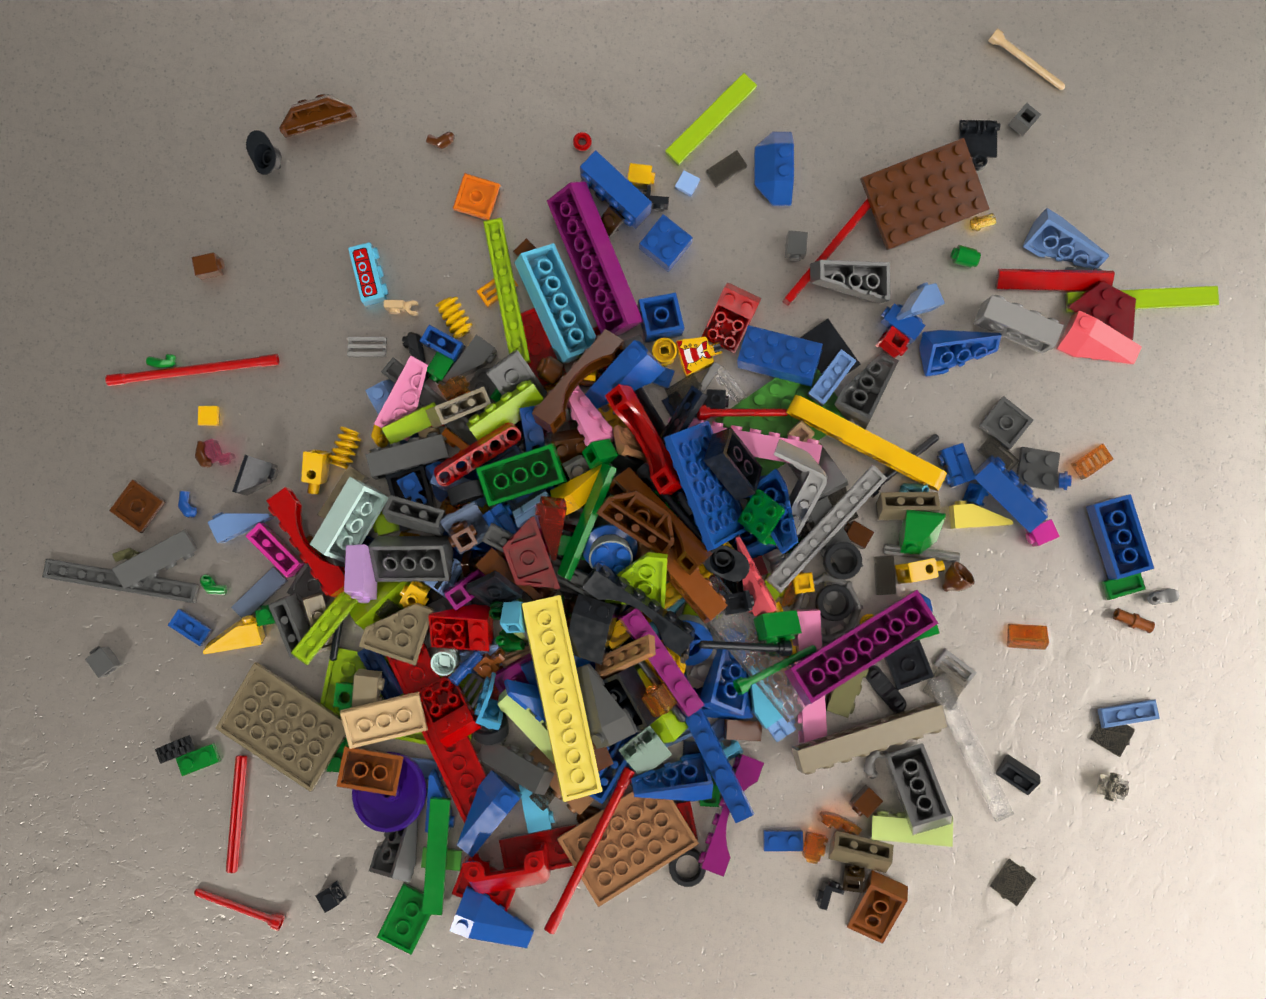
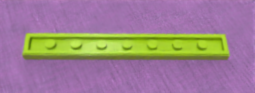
(506, 287)
(1165, 297)

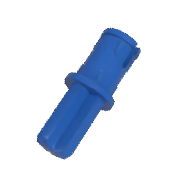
(465, 667)

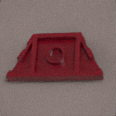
(1108, 306)
(529, 557)

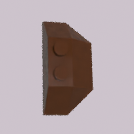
(314, 114)
(640, 519)

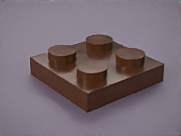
(137, 506)

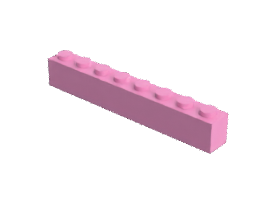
(765, 445)
(814, 715)

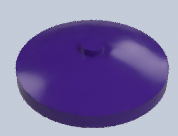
(396, 812)

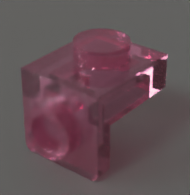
(214, 452)

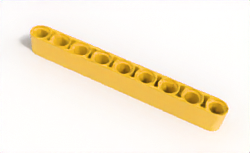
(866, 442)

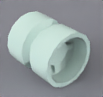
(445, 661)

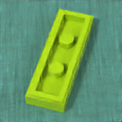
(408, 425)

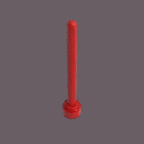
(705, 412)
(274, 921)

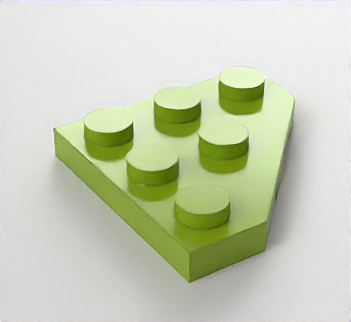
(649, 575)

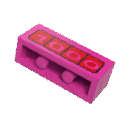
(275, 549)

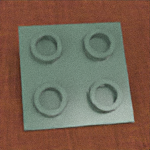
(645, 751)

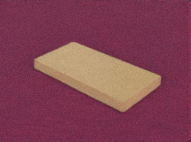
(383, 720)

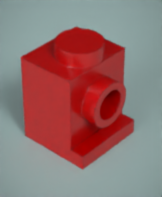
(893, 342)

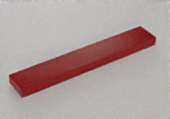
(1052, 279)

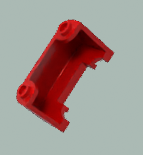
(484, 880)

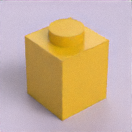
(641, 175)

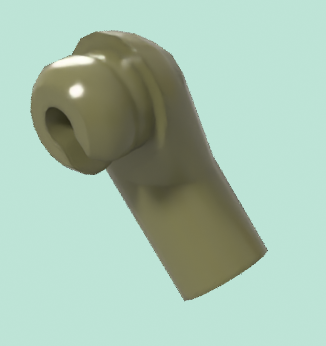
(124, 554)

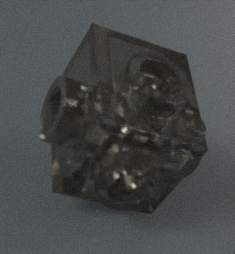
(1112, 787)

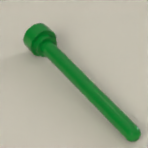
(743, 684)

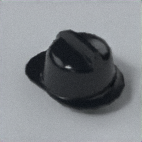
(263, 153)
(727, 563)

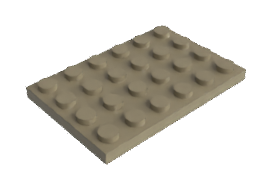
(283, 726)

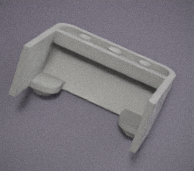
(809, 485)

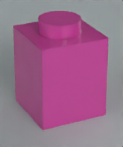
(1042, 534)

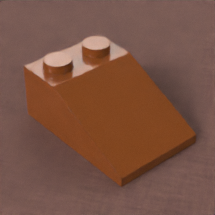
(370, 770)
(878, 906)

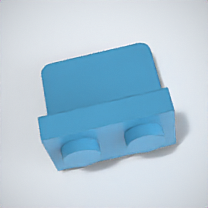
(487, 710)

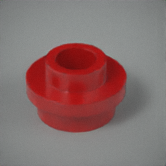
(582, 136)

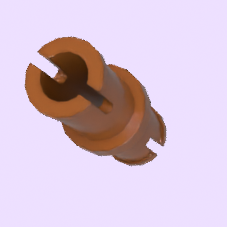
(1133, 620)

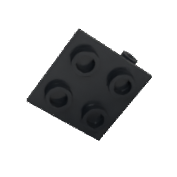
(980, 136)

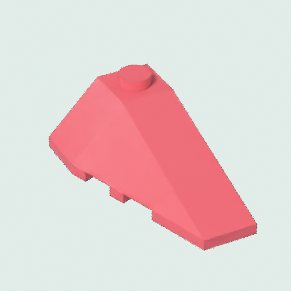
(1093, 339)
(755, 584)

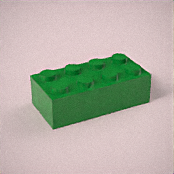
(521, 474)

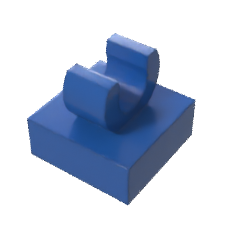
(975, 494)

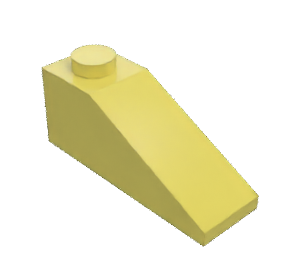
(970, 516)

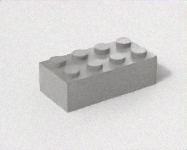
(1018, 324)

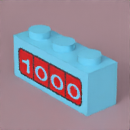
(368, 274)

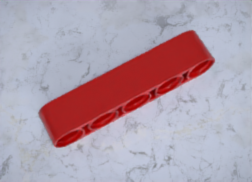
(467, 454)

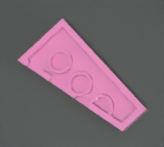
(405, 393)
(589, 419)

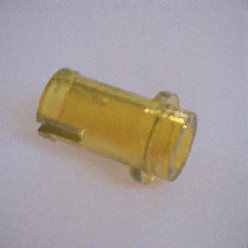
(983, 221)

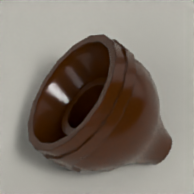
(957, 578)

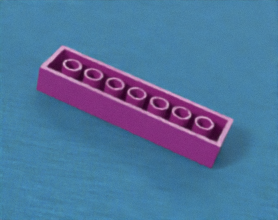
(594, 259)
(860, 648)

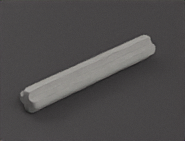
(946, 556)

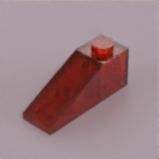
(551, 516)

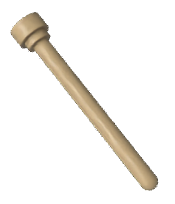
(999, 39)

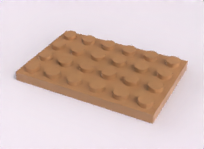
(635, 844)

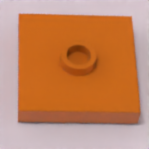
(476, 197)

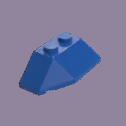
(775, 168)
(611, 774)

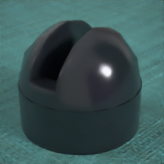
(978, 160)

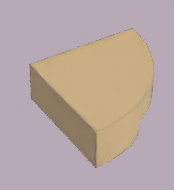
(423, 434)

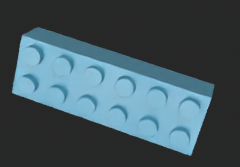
(556, 302)

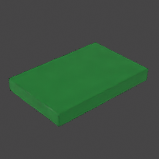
(405, 920)

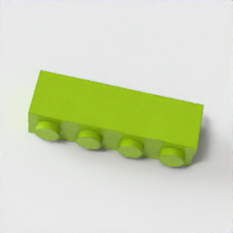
(504, 410)

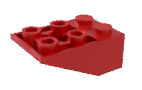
(731, 317)
(462, 629)
(448, 711)

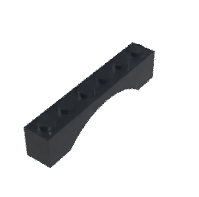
(607, 586)

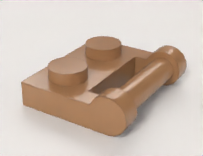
(627, 443)

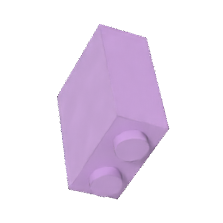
(359, 574)

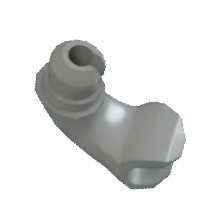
(1165, 596)
(869, 766)

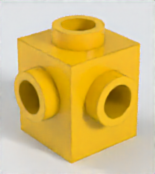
(414, 593)

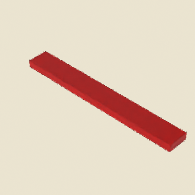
(828, 251)

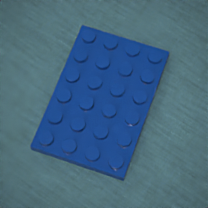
(709, 500)

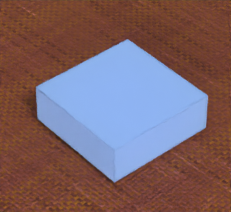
(687, 183)

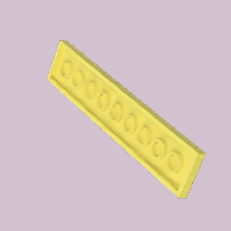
(561, 698)

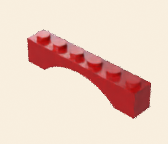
(631, 412)
(288, 511)

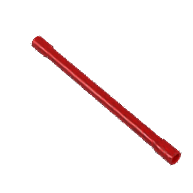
(124, 378)
(556, 916)

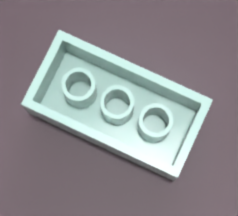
(349, 519)

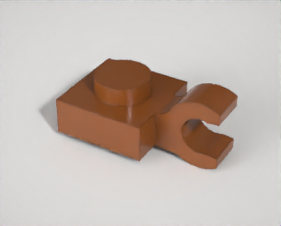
(490, 663)

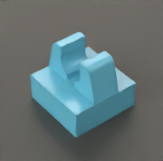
(733, 750)

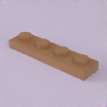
(627, 656)

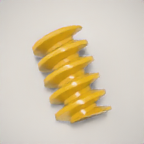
(454, 317)
(344, 448)

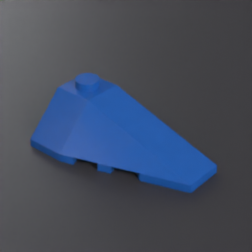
(785, 530)
(489, 808)

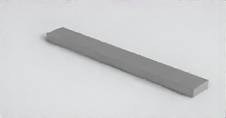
(826, 528)

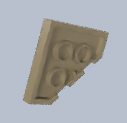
(399, 634)

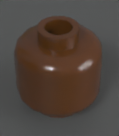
(550, 369)

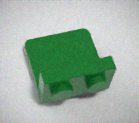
(761, 517)

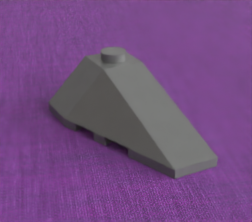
(861, 396)
(605, 717)
(397, 854)

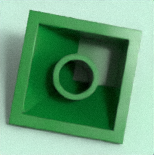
(919, 531)

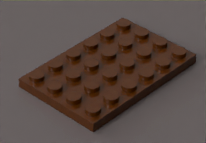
(924, 193)

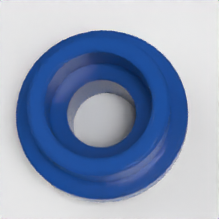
(1064, 480)

